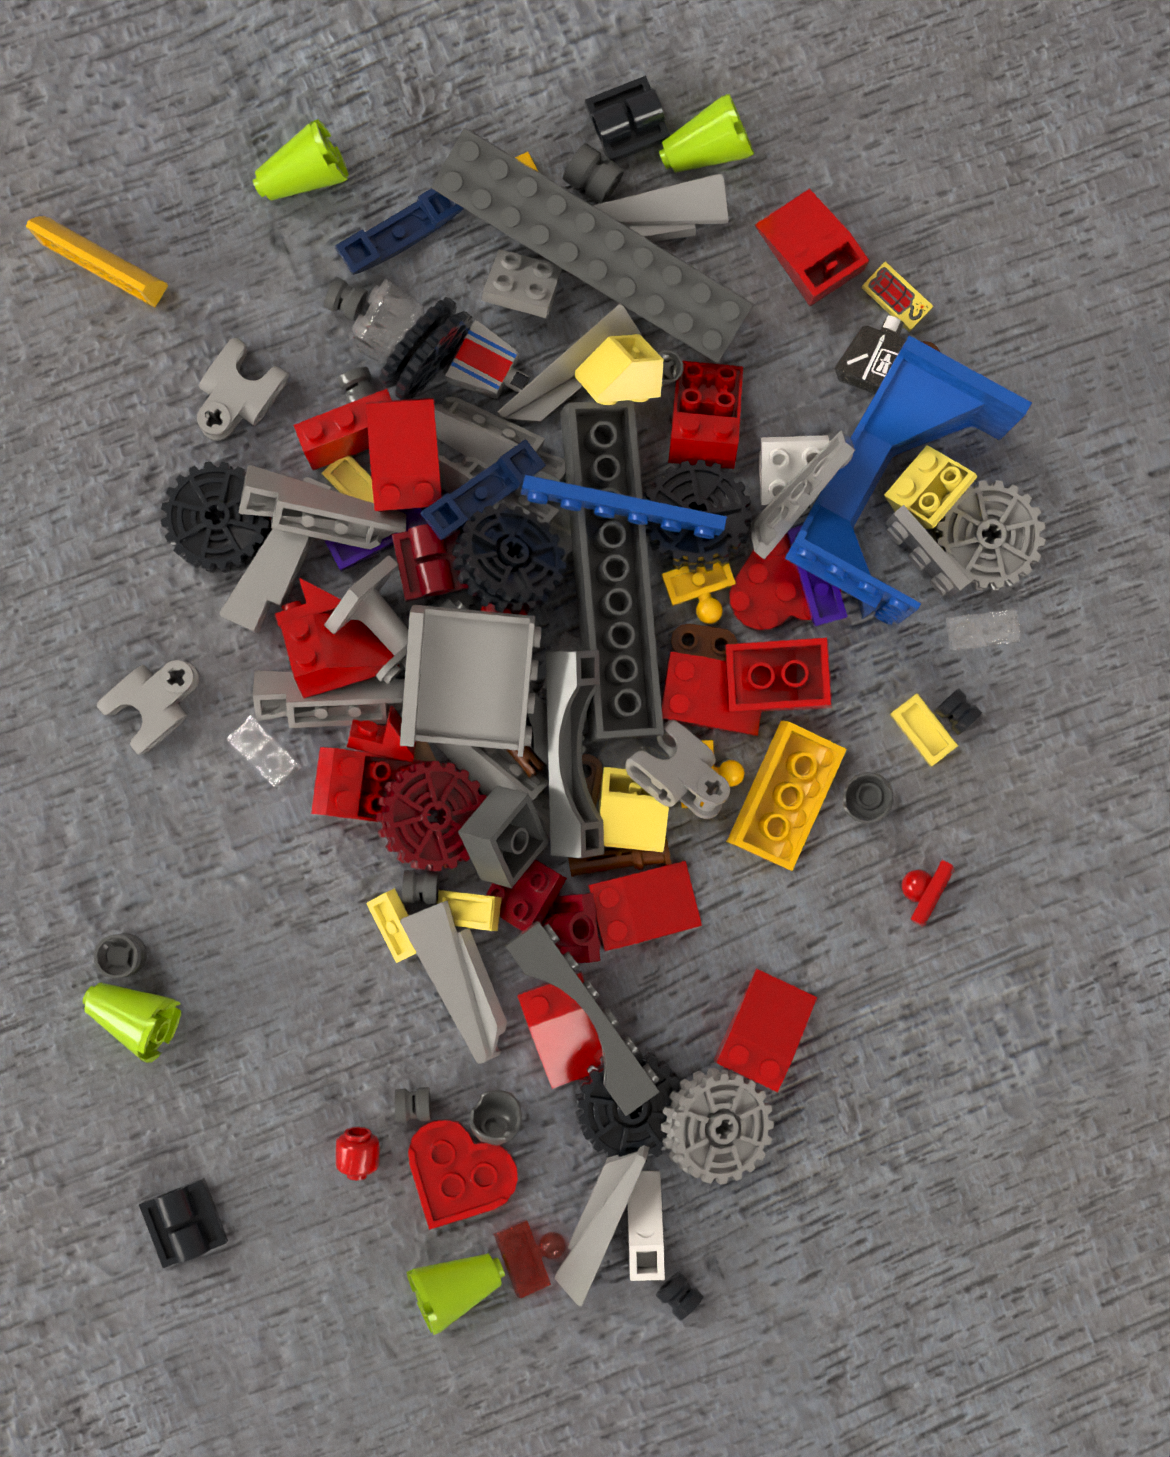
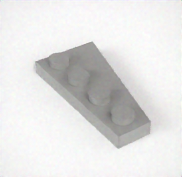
(795, 498)

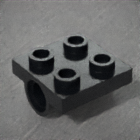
(628, 119)
(183, 1223)

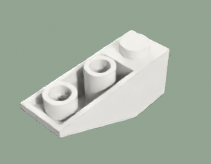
(646, 1228)

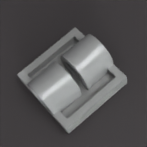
(522, 283)

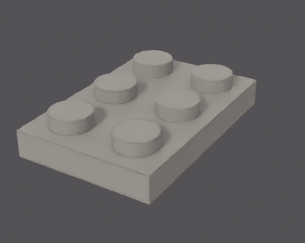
(926, 553)

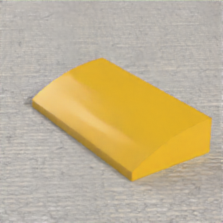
(97, 260)
(786, 795)

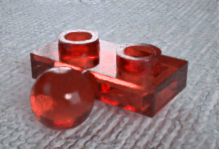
(524, 1257)

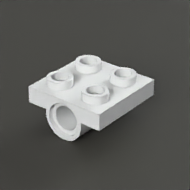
(783, 460)

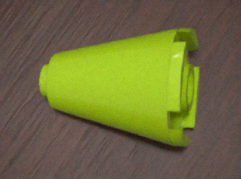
(708, 139)
(302, 165)
(134, 1017)
(453, 1288)

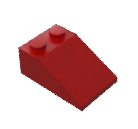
(403, 453)
(331, 660)
(779, 675)
(699, 697)
(645, 905)
(766, 1030)
(560, 1033)

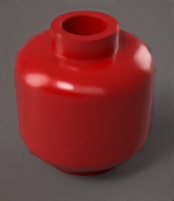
(357, 1153)

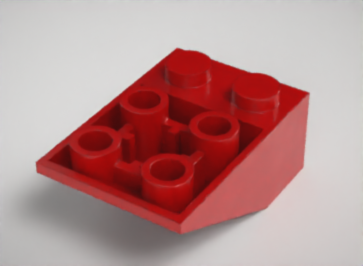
(812, 246)
(706, 414)
(352, 782)

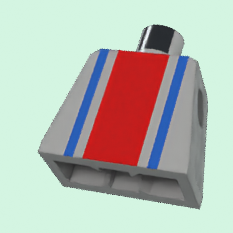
(486, 364)

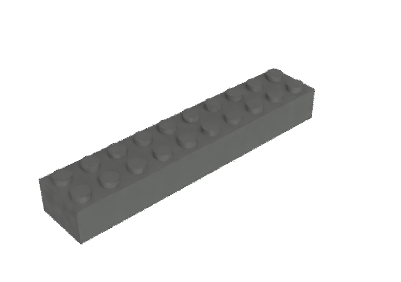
(591, 245)
(612, 573)

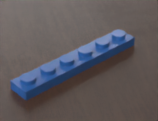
(608, 504)

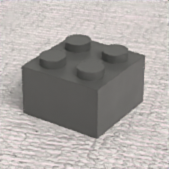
(504, 836)

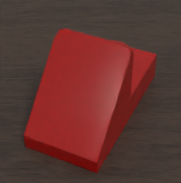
(317, 602)
(380, 739)

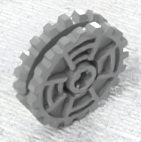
(1009, 519)
(717, 1125)

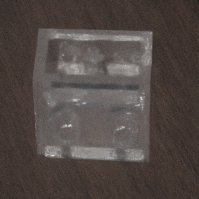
(386, 321)

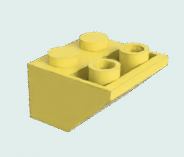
(622, 371)
(930, 486)
(630, 813)

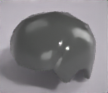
(867, 798)
(496, 1117)

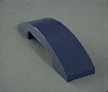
(398, 232)
(485, 489)

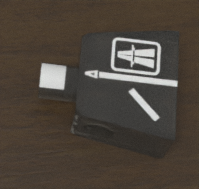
(871, 355)

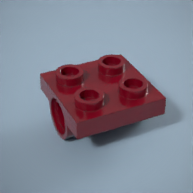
(426, 563)
(530, 896)
(576, 926)

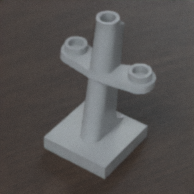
(367, 605)

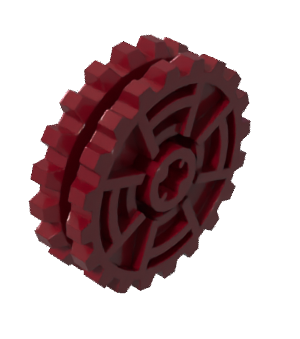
(406, 812)

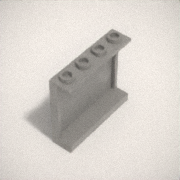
(469, 678)

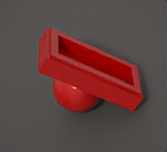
(925, 889)

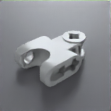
(234, 396)
(156, 700)
(684, 775)

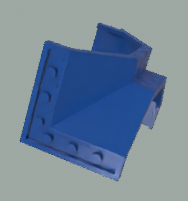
(915, 404)

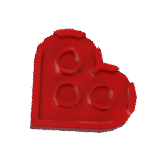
(768, 590)
(457, 1174)

